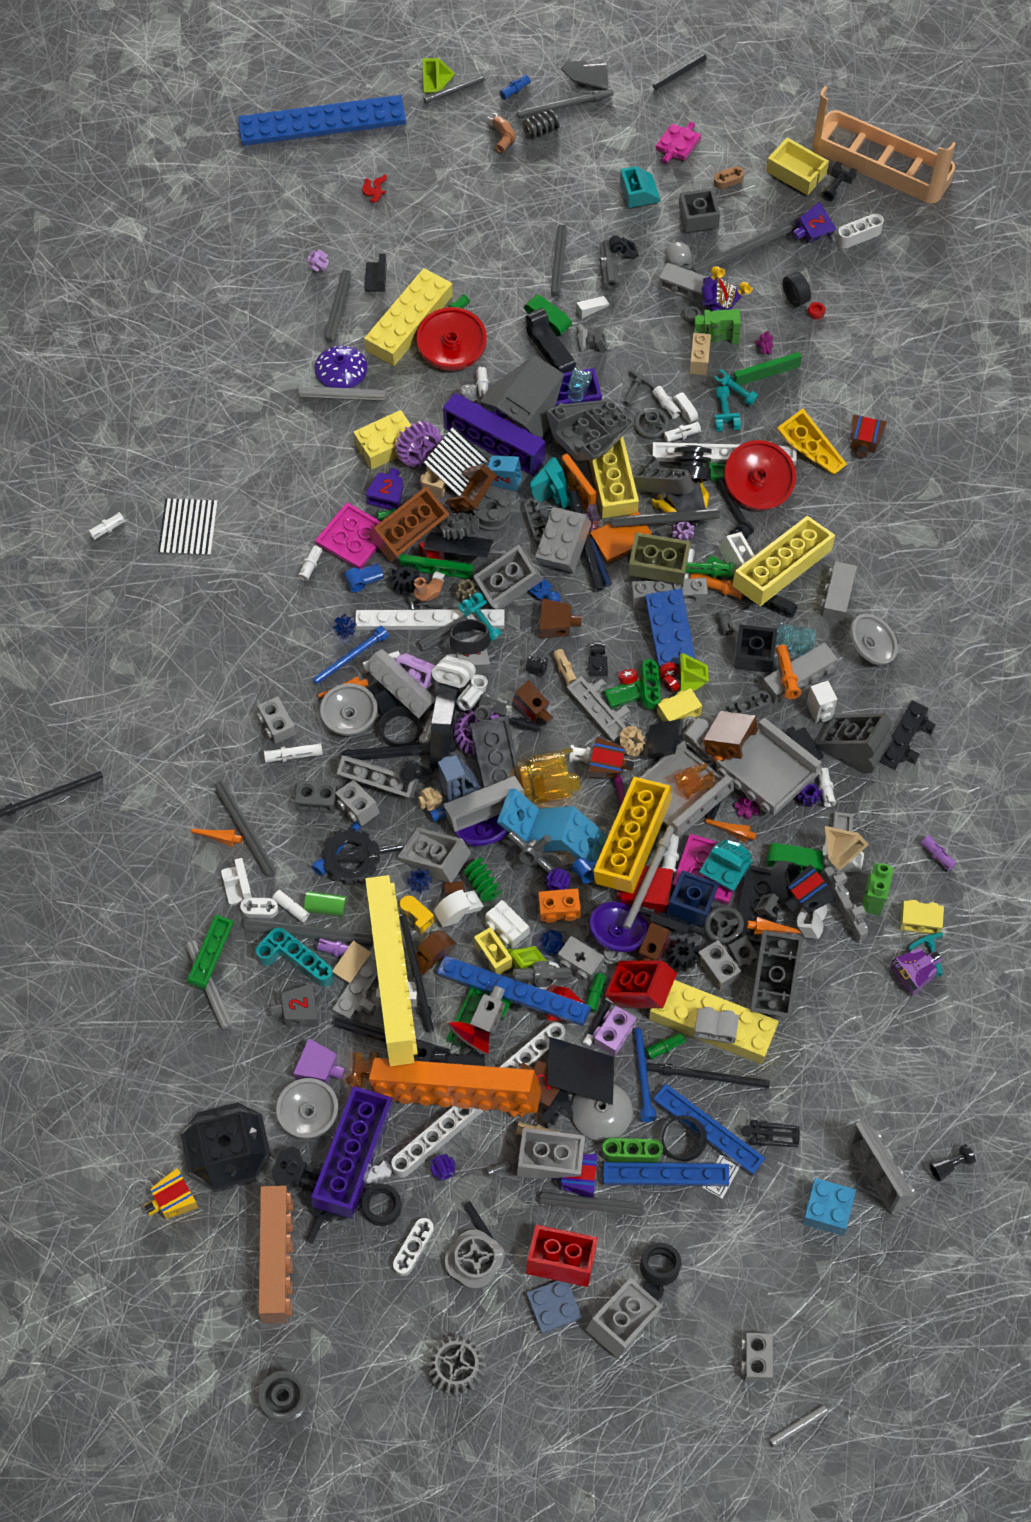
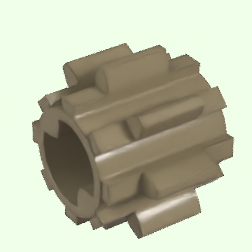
(465, 589)

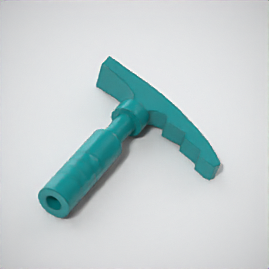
(929, 939)

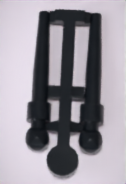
(746, 1131)

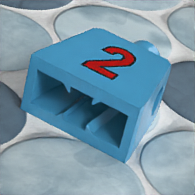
(507, 471)

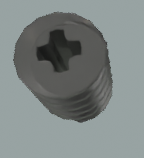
(541, 122)

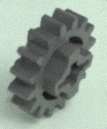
(460, 525)

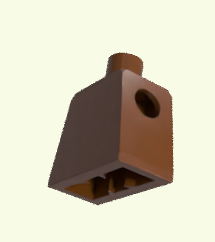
(557, 619)

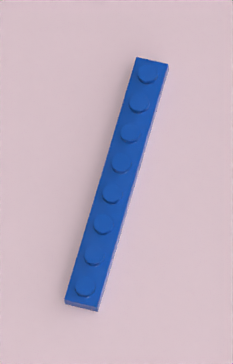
(514, 990)

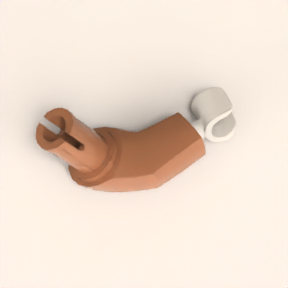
(507, 133)
(429, 591)

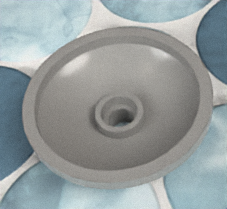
(873, 639)
(347, 700)
(304, 1096)
(606, 1123)

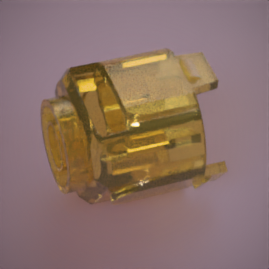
(547, 777)

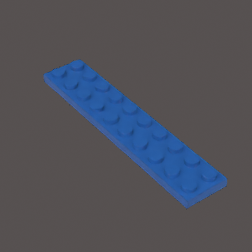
(322, 120)

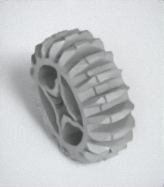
(447, 1361)

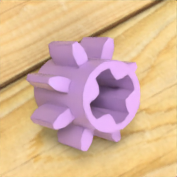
(317, 260)
(683, 531)

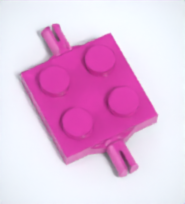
(678, 142)

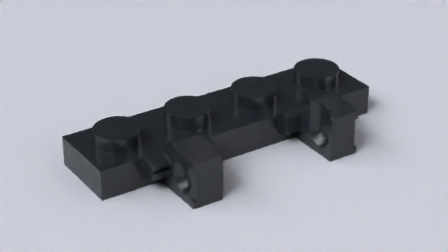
(910, 723)

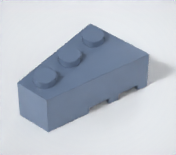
(456, 778)

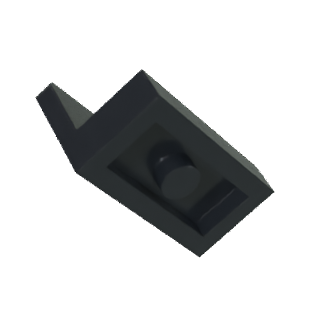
(376, 275)
(804, 739)

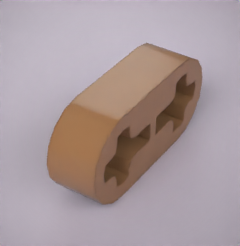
(728, 177)

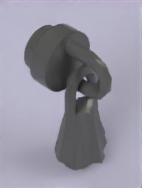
(438, 602)

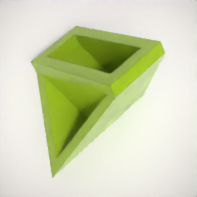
(435, 74)
(692, 673)
(525, 957)

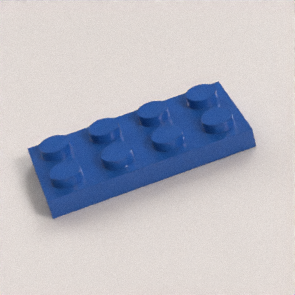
(669, 626)

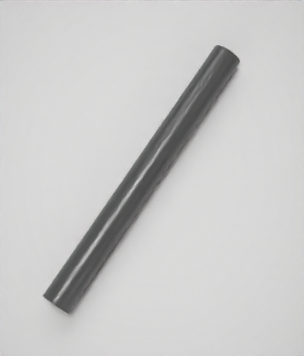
(453, 88)

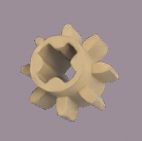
(430, 799)

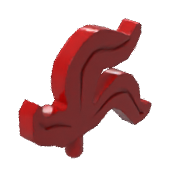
(375, 192)

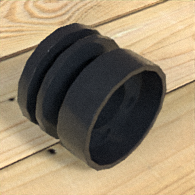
(693, 460)

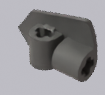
(588, 74)

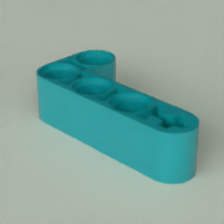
(298, 960)

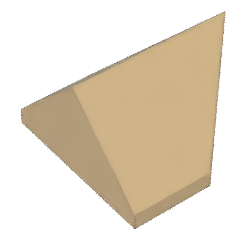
(843, 846)

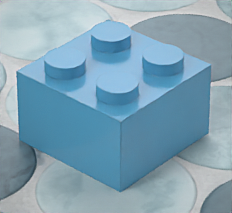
(829, 1206)

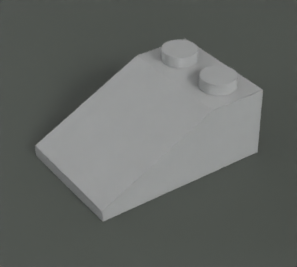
(435, 852)
(550, 1154)
(623, 1318)

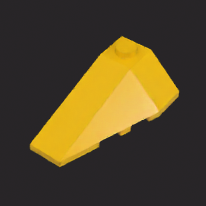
(808, 439)

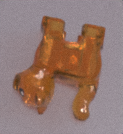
(692, 783)
(360, 1069)

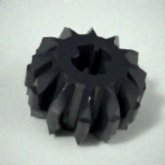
(404, 578)
(682, 961)

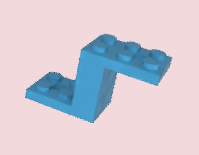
(564, 825)

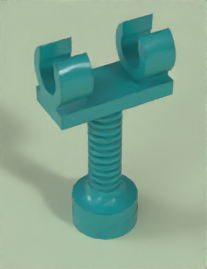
(722, 394)
(750, 397)
(467, 608)

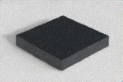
(662, 739)

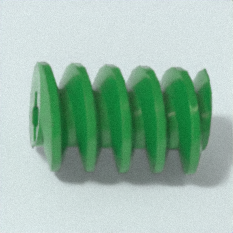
(481, 882)

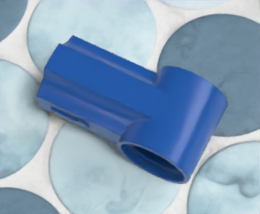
(358, 579)
(584, 869)

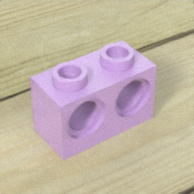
(618, 1032)

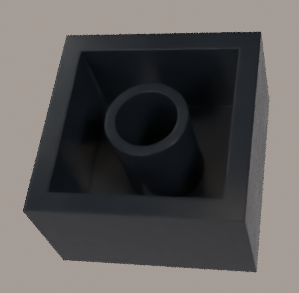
(755, 648)

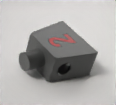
(298, 1007)

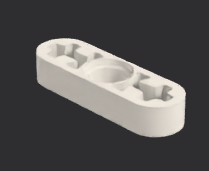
(411, 1238)

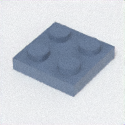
(554, 1306)

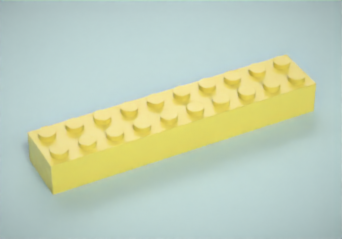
(391, 971)

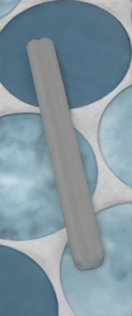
(343, 393)
(211, 991)

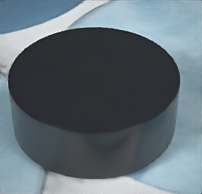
(654, 1290)

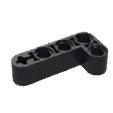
(547, 342)

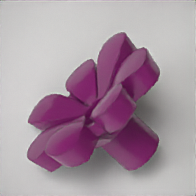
(765, 343)
(746, 807)

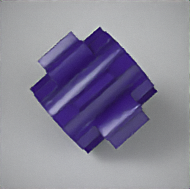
(809, 800)
(558, 879)
(443, 1167)

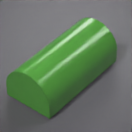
(325, 903)

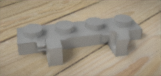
(589, 699)
(851, 913)
(355, 995)

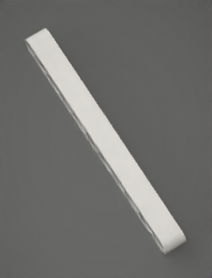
(460, 1121)

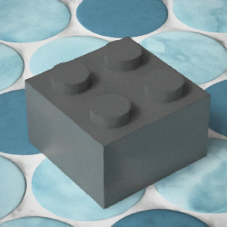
(699, 210)

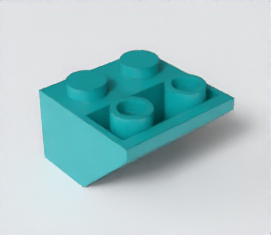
(638, 187)

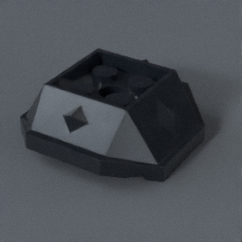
(231, 1165)

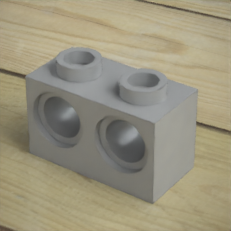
(278, 719)
(357, 803)
(715, 966)
(763, 1357)

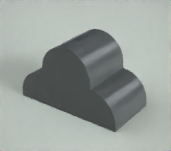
(857, 739)
(776, 974)

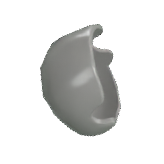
(678, 254)

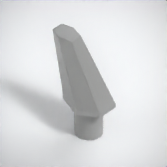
(582, 336)

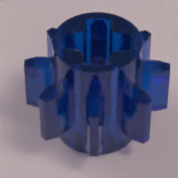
(341, 629)
(419, 885)
(551, 942)

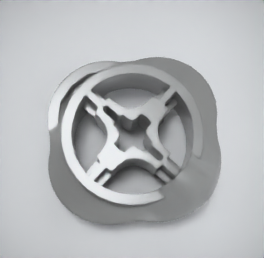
(474, 1280)

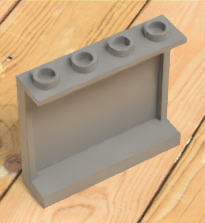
(771, 768)
(686, 812)

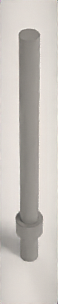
(663, 846)

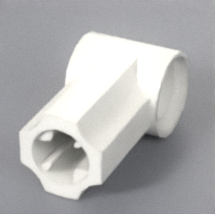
(472, 692)

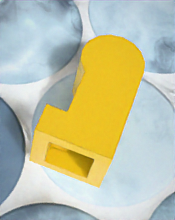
(417, 912)

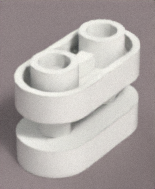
(453, 671)

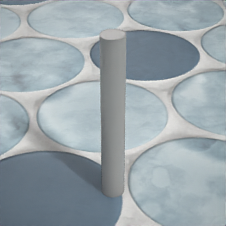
(796, 1427)

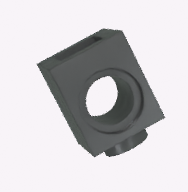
(737, 944)

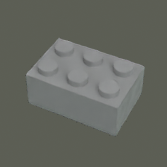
(563, 539)
(508, 577)

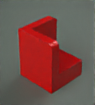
(430, 554)

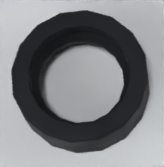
(796, 288)
(377, 1189)
(656, 1278)

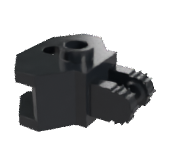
(294, 1171)

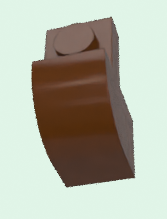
(433, 949)

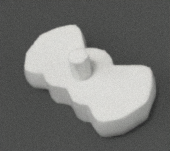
(379, 1172)

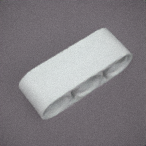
(860, 231)

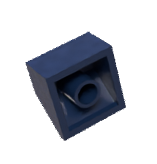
(692, 898)

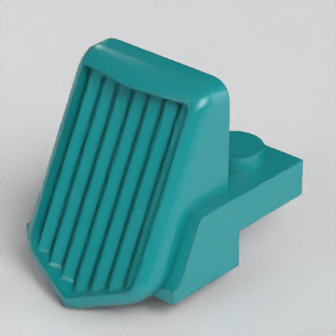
(550, 483)
(727, 864)

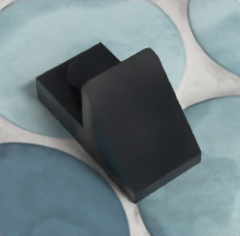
(383, 697)
(561, 1105)

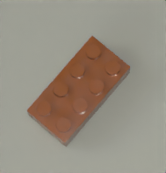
(408, 524)

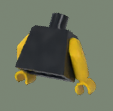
(694, 500)

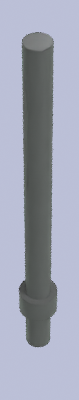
(595, 95)

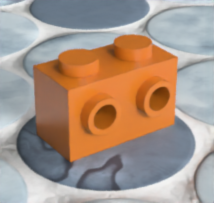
(559, 905)

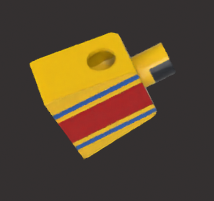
(171, 1196)

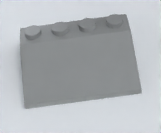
(880, 1168)

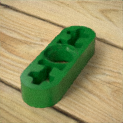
(646, 690)

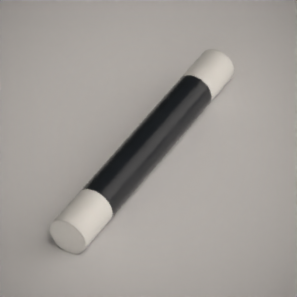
(597, 1022)

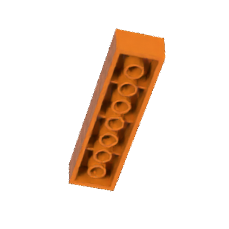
(457, 1085)

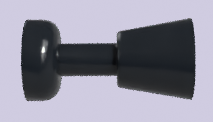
(944, 1167)

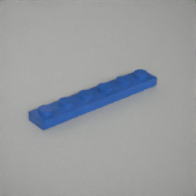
(717, 1134)
(666, 1174)

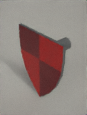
(471, 1037)

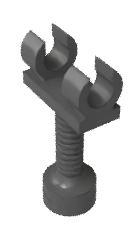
(488, 705)

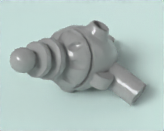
(469, 392)

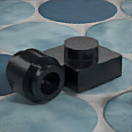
(624, 246)
(598, 664)

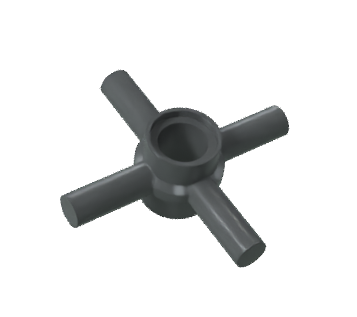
(530, 852)

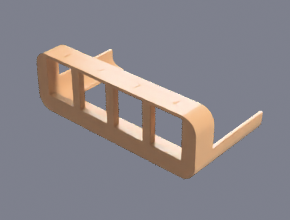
(877, 170)

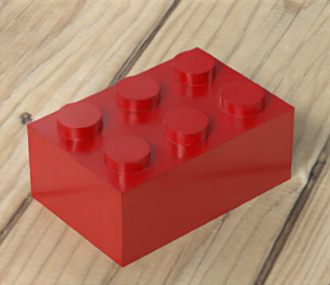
(640, 984)
(561, 1255)

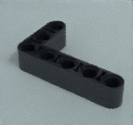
(442, 723)

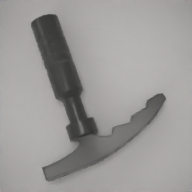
(638, 379)
(507, 1164)

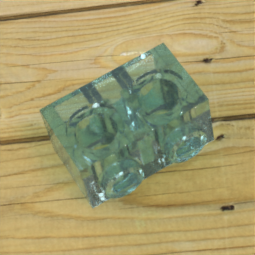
(798, 639)

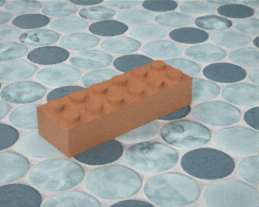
(275, 1260)

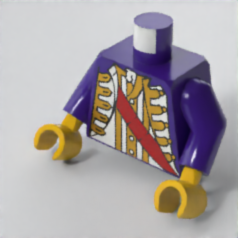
(720, 294)

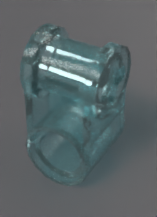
(578, 384)

